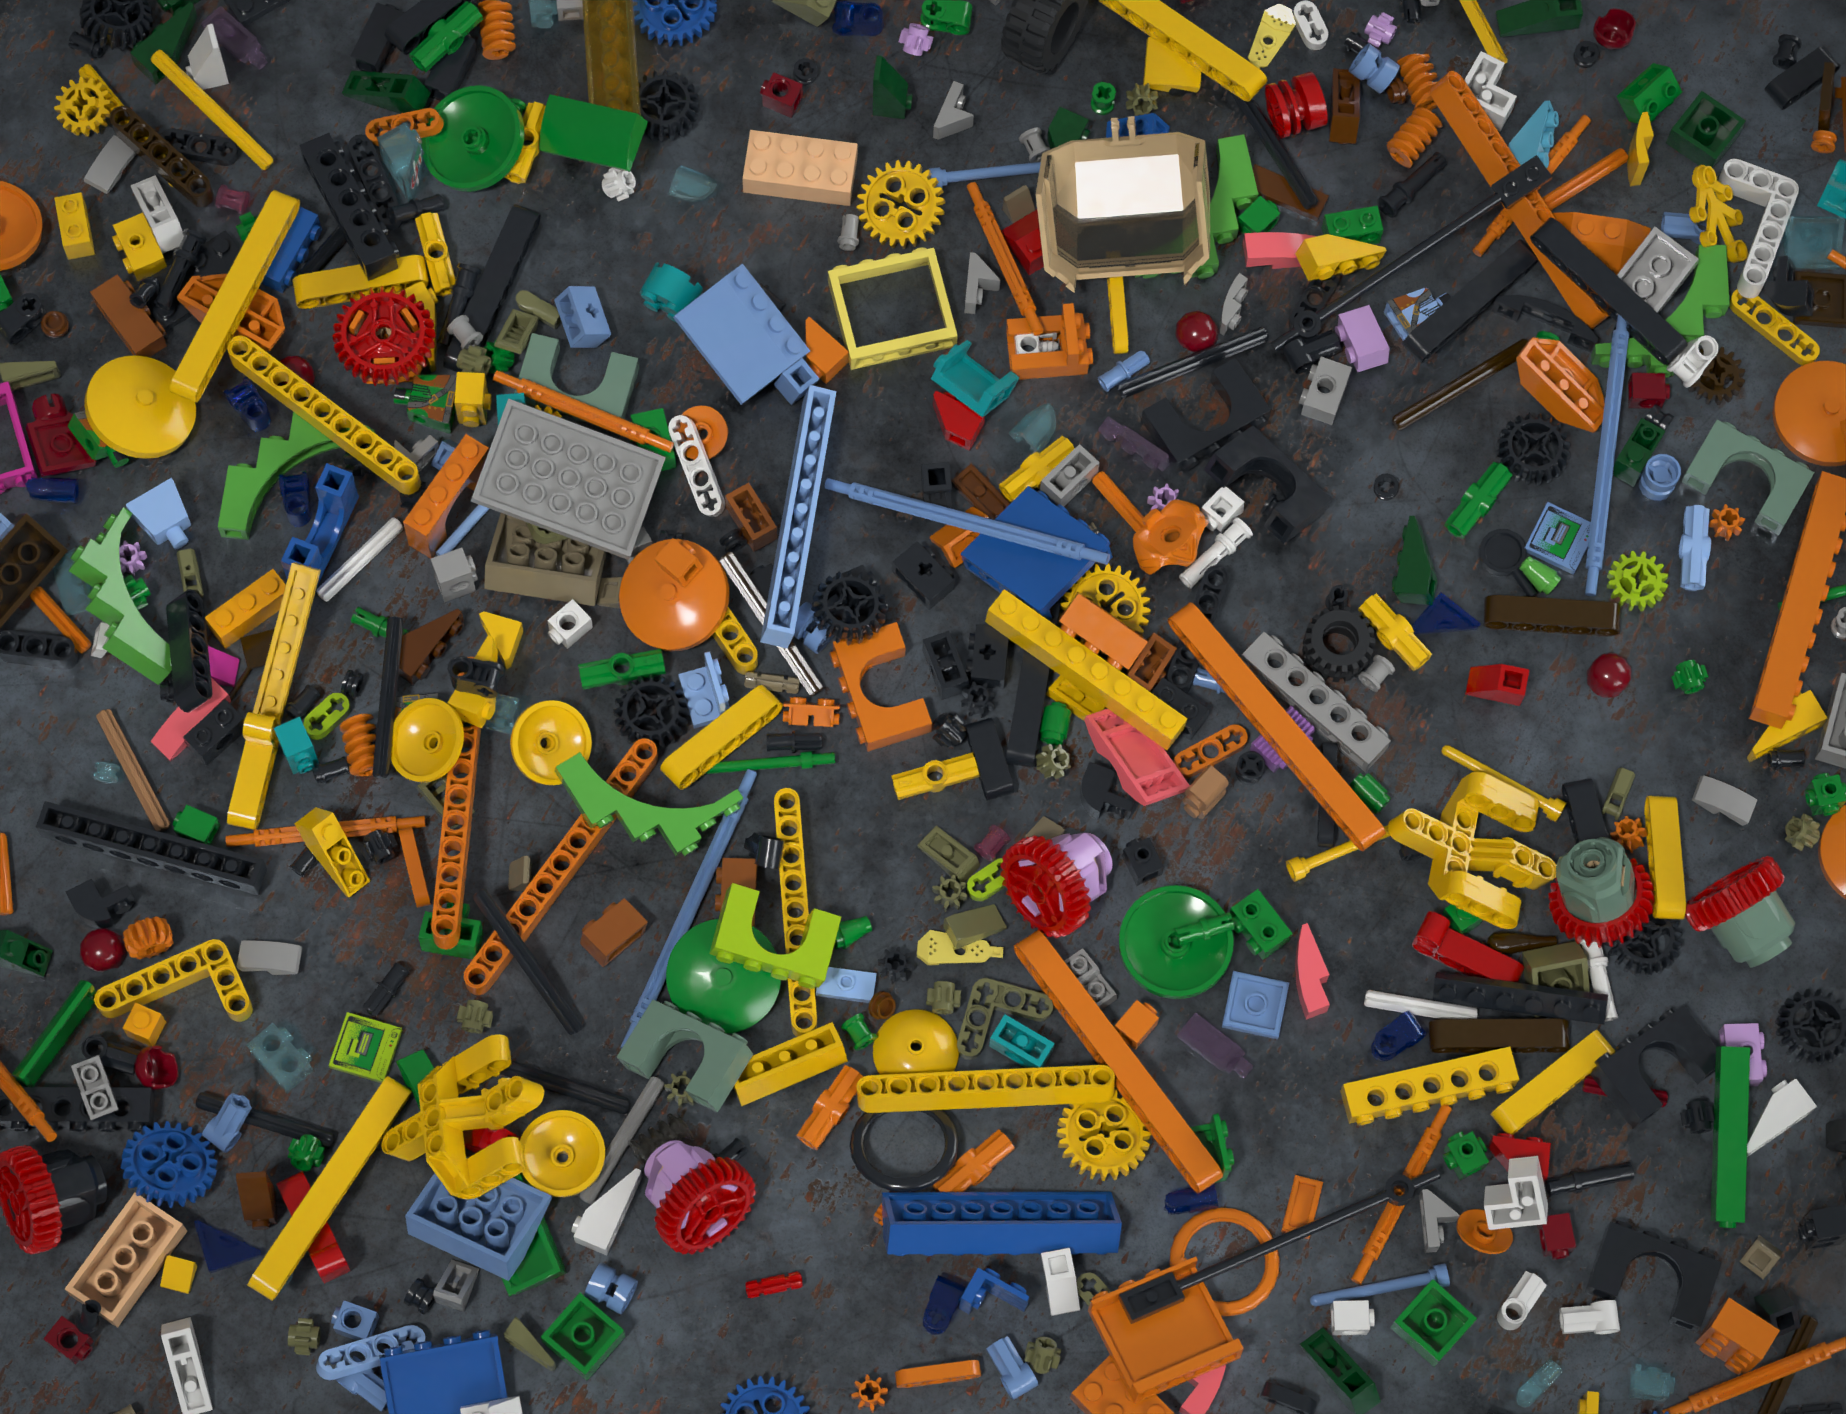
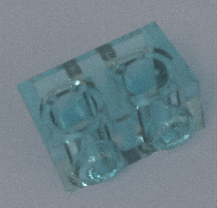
(276, 1060)

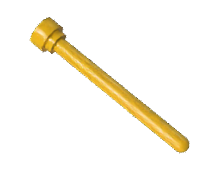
(1550, 806)
(1299, 867)

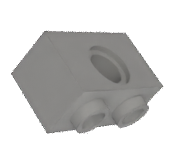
(1321, 405)
(1070, 476)
(454, 574)

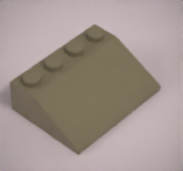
(546, 571)

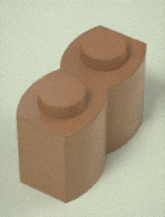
(1205, 792)

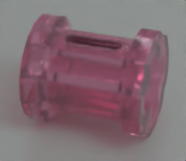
(232, 199)
(992, 843)

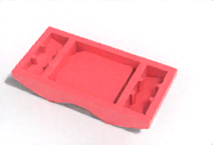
(1140, 763)

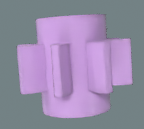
(1380, 29)
(915, 39)
(1162, 493)
(136, 557)

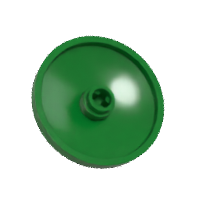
(477, 141)
(1152, 950)
(716, 989)

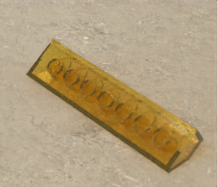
(611, 54)

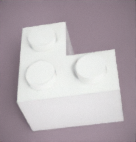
(1482, 82)
(1519, 1202)

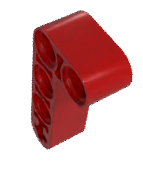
(1463, 953)
(324, 1249)

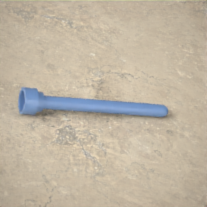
(982, 173)
(1438, 1273)

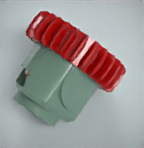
(1600, 893)
(1745, 912)

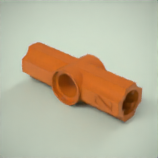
(830, 1108)
(976, 1164)

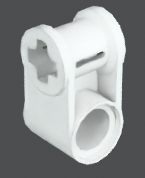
(1691, 363)

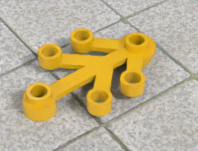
(1706, 182)

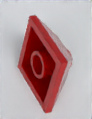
(1025, 242)

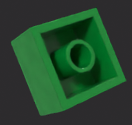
(1433, 1323)
(583, 1336)

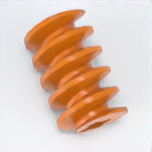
(496, 29)
(1418, 79)
(1412, 136)
(359, 744)

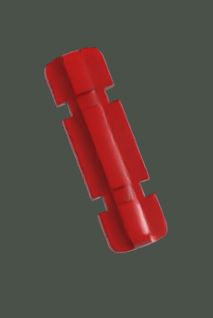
(773, 1284)

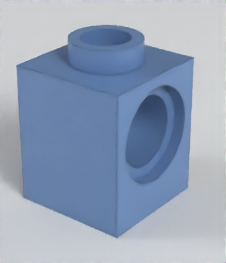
(367, 1326)

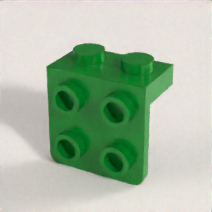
(1213, 1139)

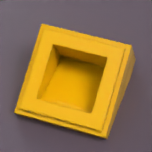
(178, 1274)

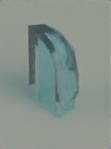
(691, 185)
(1036, 427)

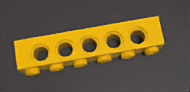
(1497, 1062)

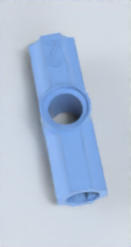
(1694, 548)

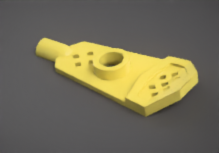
(1273, 30)
(946, 953)

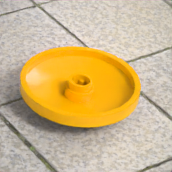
(134, 409)

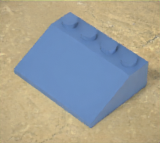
(741, 334)
(483, 1230)

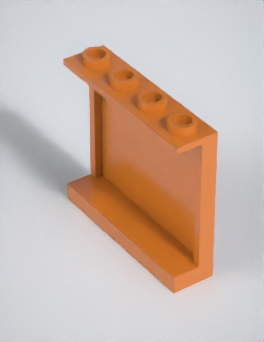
(1166, 1345)

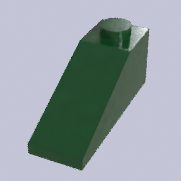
(387, 90)
(889, 91)
(1341, 1372)

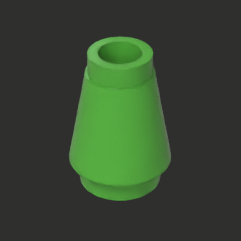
(1540, 575)

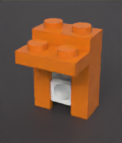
(1044, 359)

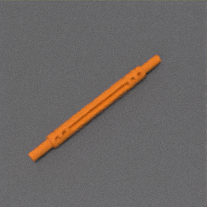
(1556, 156)
(1005, 259)
(583, 411)
(351, 828)
(25, 1104)
(1391, 1212)
(1758, 1377)

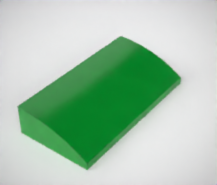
(591, 132)
(55, 1034)
(540, 1263)

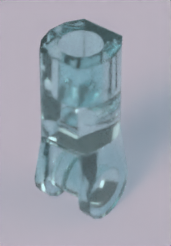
(1538, 1383)

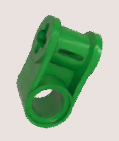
(949, 16)

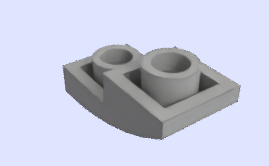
(109, 165)
(1231, 310)
(1724, 798)
(269, 956)
(1091, 979)
(94, 1087)

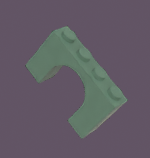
(612, 394)
(1728, 445)
(664, 1027)

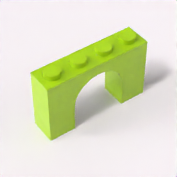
(736, 942)

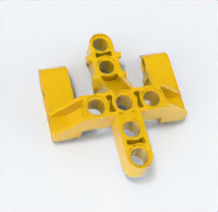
(1456, 850)
(445, 1116)

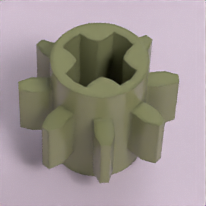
(1138, 93)
(474, 360)
(1052, 761)
(1802, 832)
(943, 889)
(943, 997)
(474, 1016)
(674, 1086)
(304, 1336)
(1042, 1355)

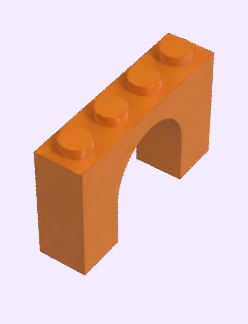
(428, 517)
(877, 724)

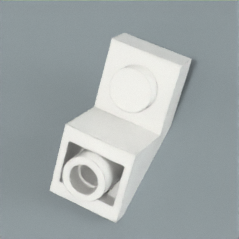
(1060, 1281)

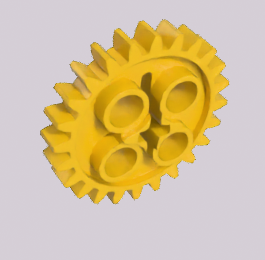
(912, 182)
(1090, 586)
(1111, 1158)

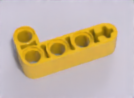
(254, 771)

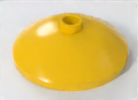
(565, 737)
(415, 739)
(893, 1046)
(559, 1134)

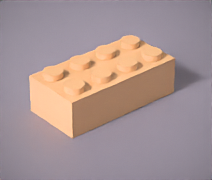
(800, 167)
(126, 1259)

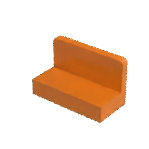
(954, 539)

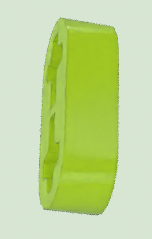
(322, 711)
(981, 877)

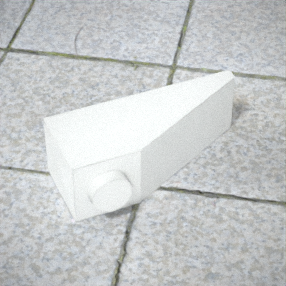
(206, 61)
(158, 213)
(1783, 1110)
(604, 1217)
(186, 1366)

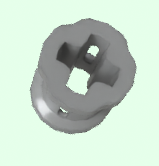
(1034, 144)
(464, 332)
(1840, 631)
(1376, 673)

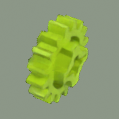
(1647, 582)

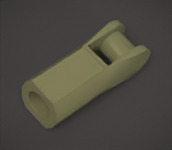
(533, 305)
(189, 570)
(1619, 791)

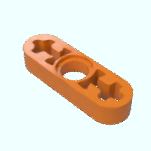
(391, 122)
(1224, 734)
(414, 867)
(937, 1374)

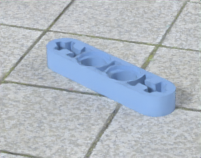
(368, 1348)

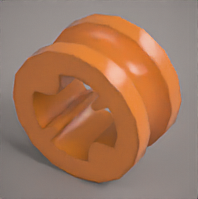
(1823, 141)

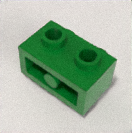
(1649, 93)
(1259, 925)

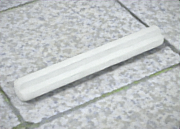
(359, 559)
(1418, 1006)

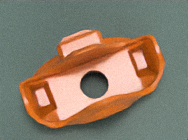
(1160, 541)

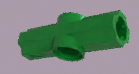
(446, 36)
(1478, 500)
(603, 671)

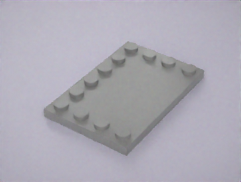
(568, 479)

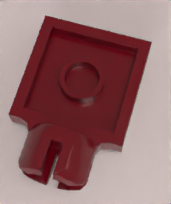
(52, 441)

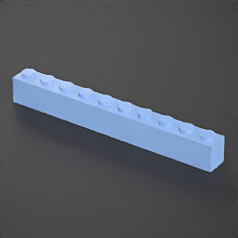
(798, 517)

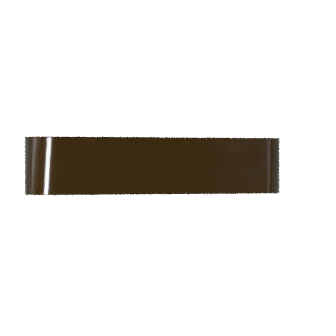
(158, 145)
(1552, 615)
(1494, 1034)

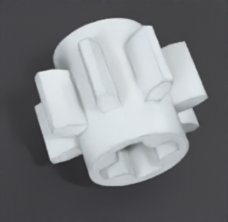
(618, 184)

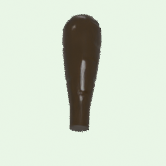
(1518, 942)

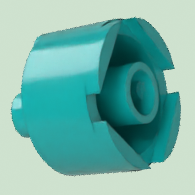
(669, 290)

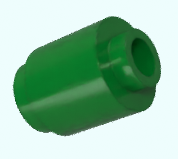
(1055, 723)
(1370, 792)

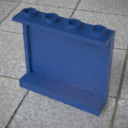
(1028, 572)
(443, 1375)

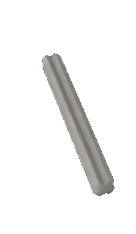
(625, 1133)

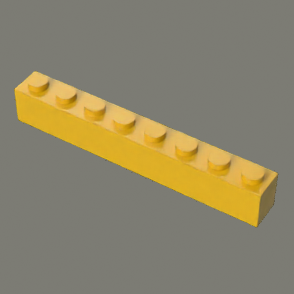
(1085, 669)

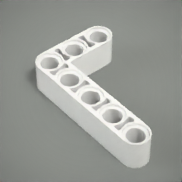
(1771, 197)

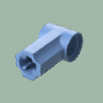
(1681, 226)
(225, 1127)
(1014, 1373)
(367, 1386)

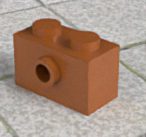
(751, 516)
(1150, 664)
(613, 931)

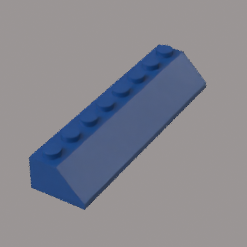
(999, 1222)

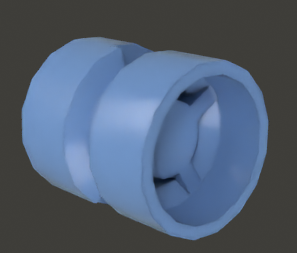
(1375, 69)
(1659, 477)
(816, 640)
(602, 1283)

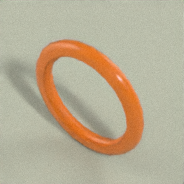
(1252, 1224)

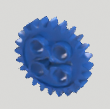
(655, 19)
(168, 1164)
(764, 1393)

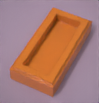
(1301, 1203)

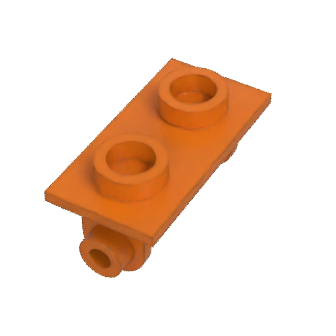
(800, 710)

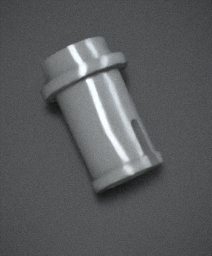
(848, 238)

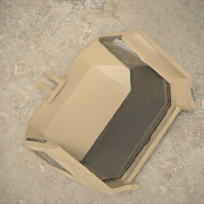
(1124, 206)

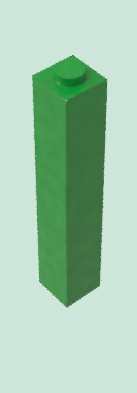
(1730, 1135)

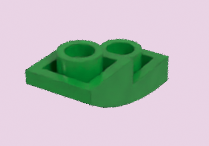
(414, 1069)

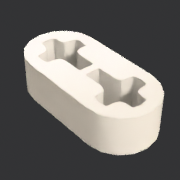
(1315, 23)

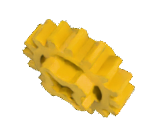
(76, 98)

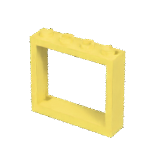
(900, 347)

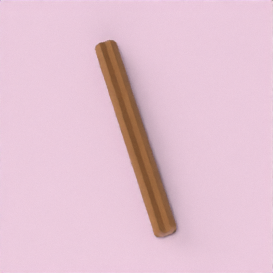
(133, 770)

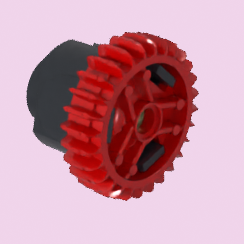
(48, 1194)

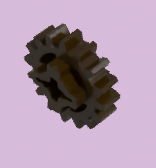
(1726, 370)

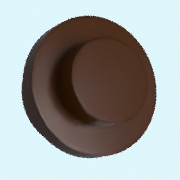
(1397, 91)
(54, 324)
(881, 1005)

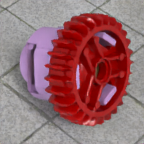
(1056, 879)
(696, 1195)

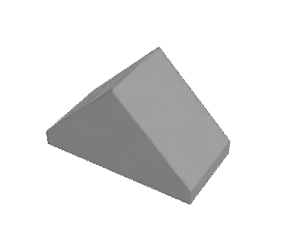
(456, 1285)

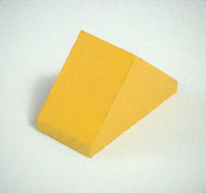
(506, 635)

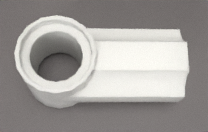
(1521, 1299)
(1597, 1317)

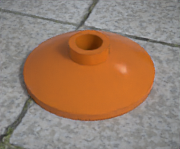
(710, 420)
(1474, 1231)

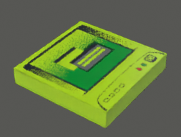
(365, 1047)

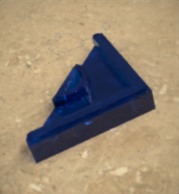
(1444, 617)
(222, 1249)

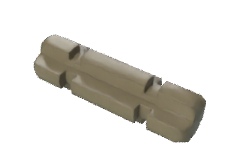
(772, 682)

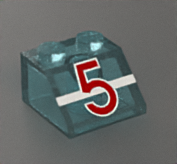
(403, 157)

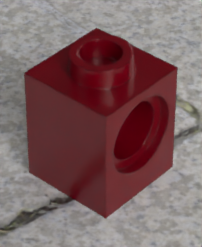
(786, 104)
(1647, 390)
(1557, 1236)
(60, 1331)

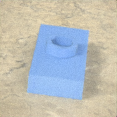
(848, 985)

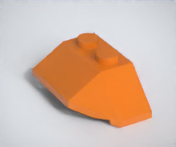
(1606, 237)
(261, 322)
(1561, 383)

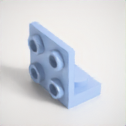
(704, 693)

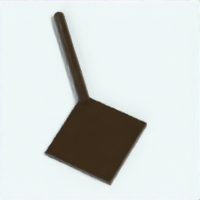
(255, 652)

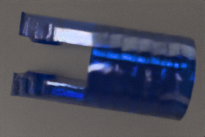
(54, 489)
(1189, 1201)

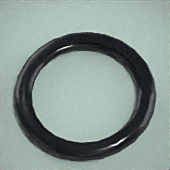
(910, 1184)

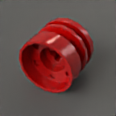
(1296, 105)

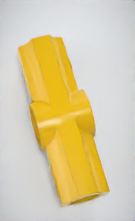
(532, 126)
(433, 240)
(1035, 468)
(1395, 632)
(917, 781)

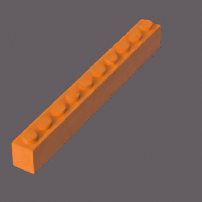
(1801, 603)

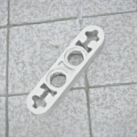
(700, 464)

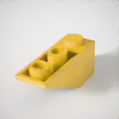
(1335, 255)
(332, 849)

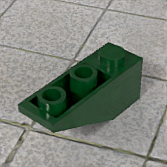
(1539, 17)
(169, 38)
(1416, 574)

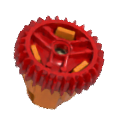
(384, 337)

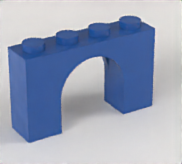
(336, 502)

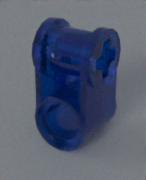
(856, 17)
(246, 400)
(295, 493)
(1400, 1034)
(943, 1301)

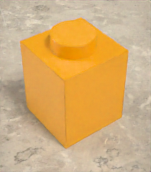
(144, 1025)

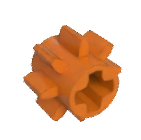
(1731, 517)
(1629, 833)
(874, 1385)

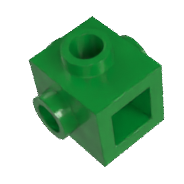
(1820, 800)
(1464, 1164)

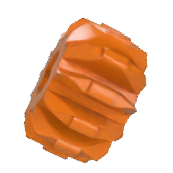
(148, 937)

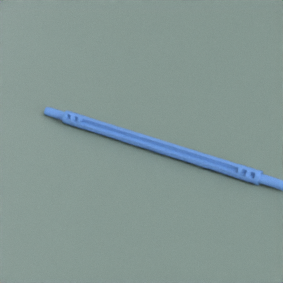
(1606, 455)
(967, 521)
(691, 902)

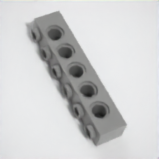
(1363, 752)

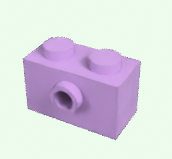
(1362, 338)
(1746, 1036)

